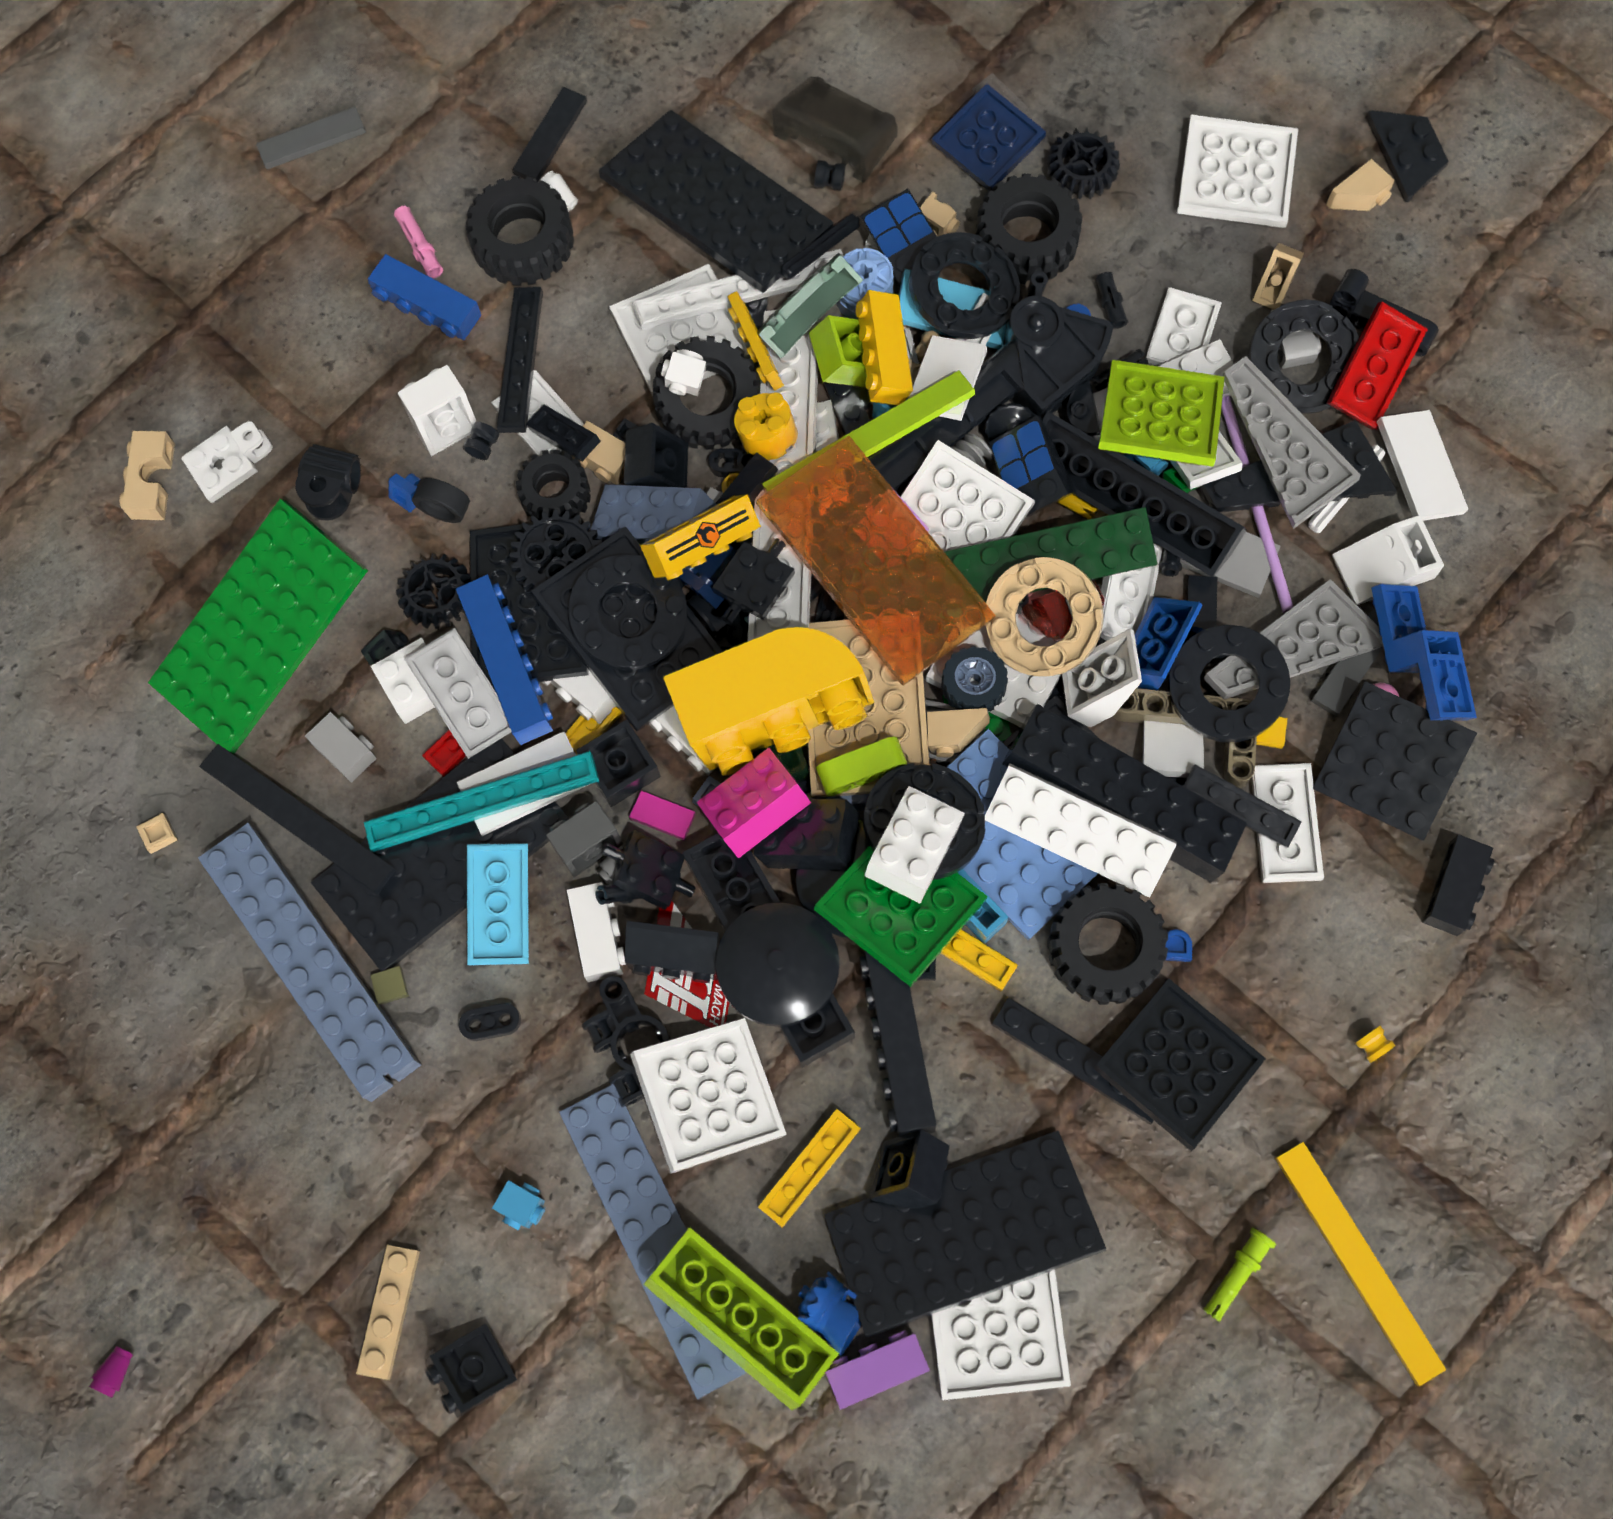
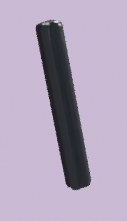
(820, 246)

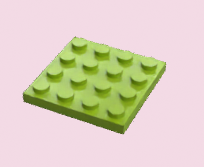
(1162, 413)

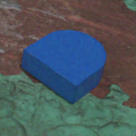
(1179, 946)

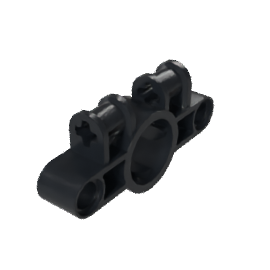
(619, 1018)

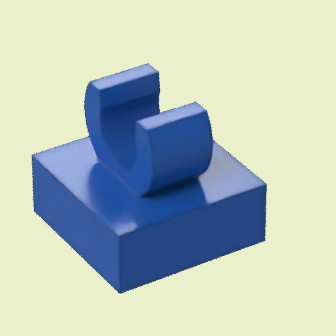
(403, 490)

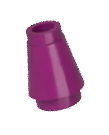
(111, 1373)

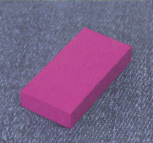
(662, 815)

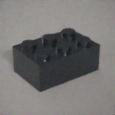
(813, 838)

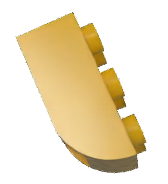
(768, 695)

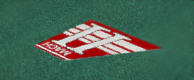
(696, 1000)

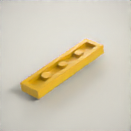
(757, 350)
(809, 1168)

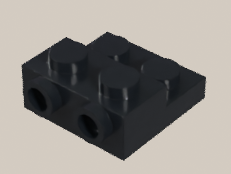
(469, 1371)

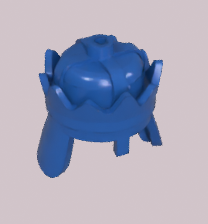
(828, 1313)

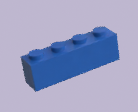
(424, 297)

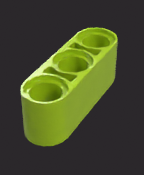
(860, 766)

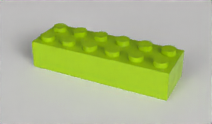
(741, 1319)

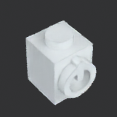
(684, 372)

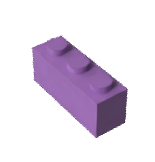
(876, 1369)

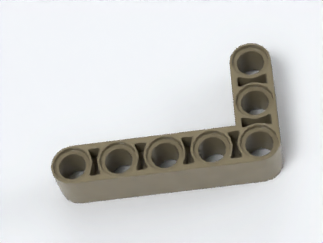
(1233, 755)

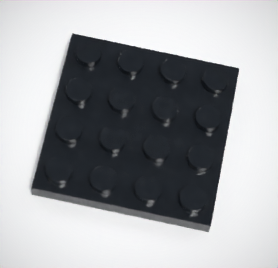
(1394, 761)
(1179, 1064)

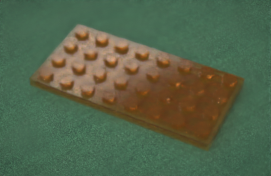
(875, 560)

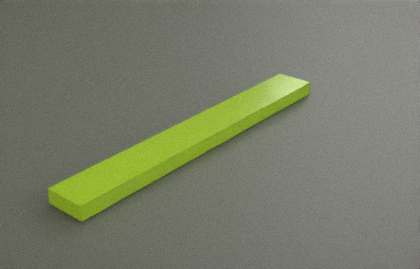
(897, 421)

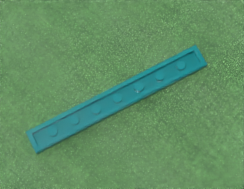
(481, 801)

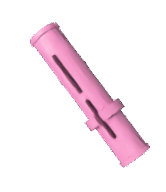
(422, 250)

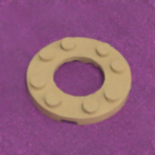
(1086, 615)

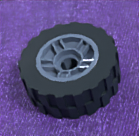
(985, 669)

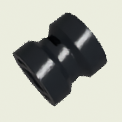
(823, 175)
(481, 441)

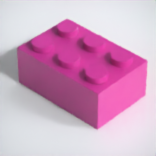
(753, 802)

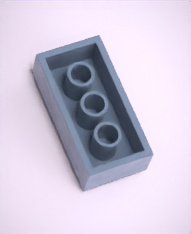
(647, 510)

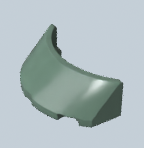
(809, 304)

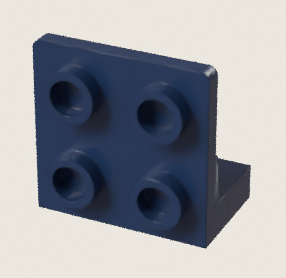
(704, 576)

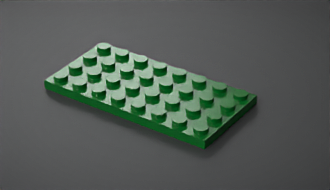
(257, 626)

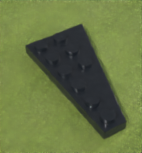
(1254, 488)

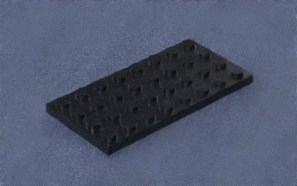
(715, 199)
(429, 873)
(988, 1231)

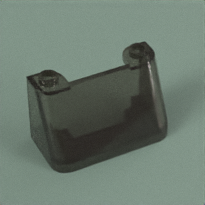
(837, 123)

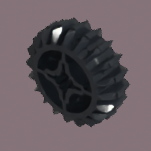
(1086, 153)
(412, 597)

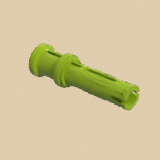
(1247, 1261)

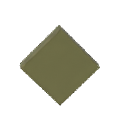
(389, 985)

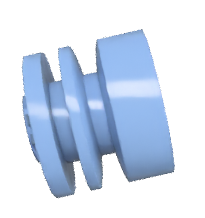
(876, 275)

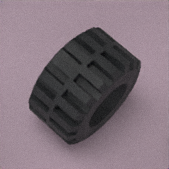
(548, 469)

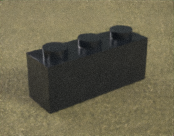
(1459, 885)

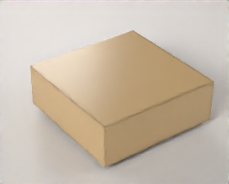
(157, 833)

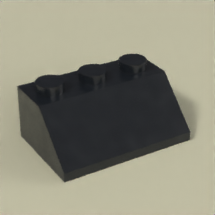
(671, 951)

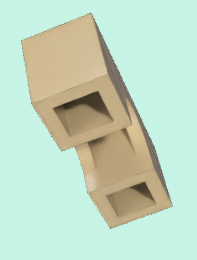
(146, 453)

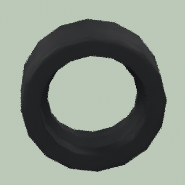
(441, 500)

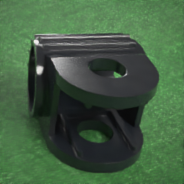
(327, 477)

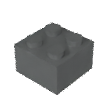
(583, 837)

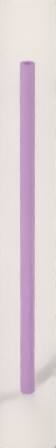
(1258, 511)

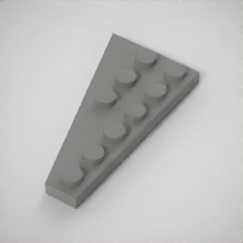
(1294, 453)
(1309, 636)

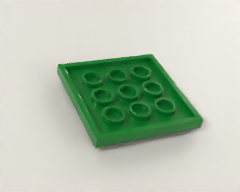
(894, 927)

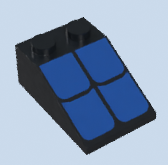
(899, 231)
(1032, 464)

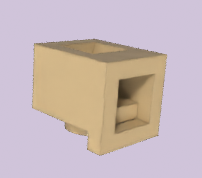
(940, 215)

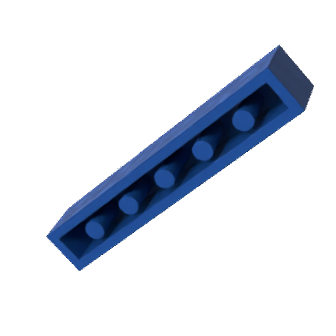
(504, 659)

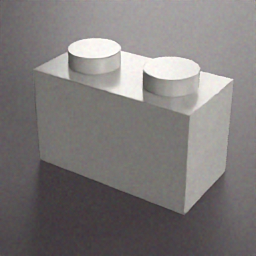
(341, 747)

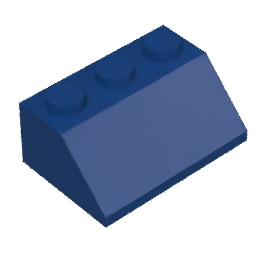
(1162, 637)

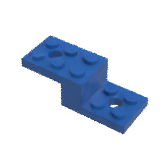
(1418, 650)

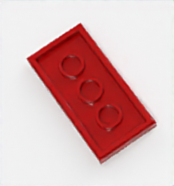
(1377, 365)

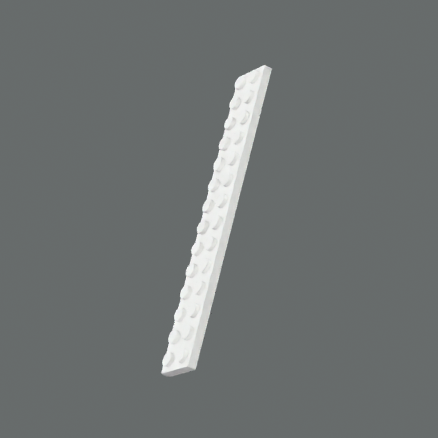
(800, 380)

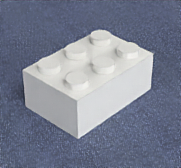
(438, 409)
(914, 844)

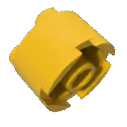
(765, 425)

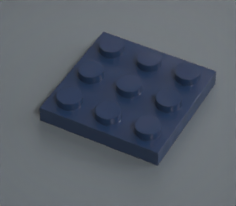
(988, 137)

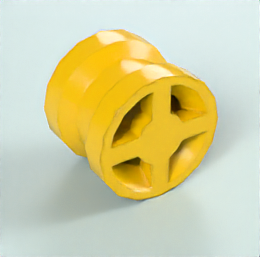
(1375, 1044)

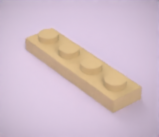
(388, 1312)

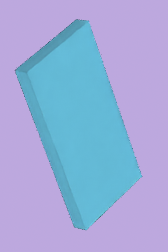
(959, 294)
(497, 904)

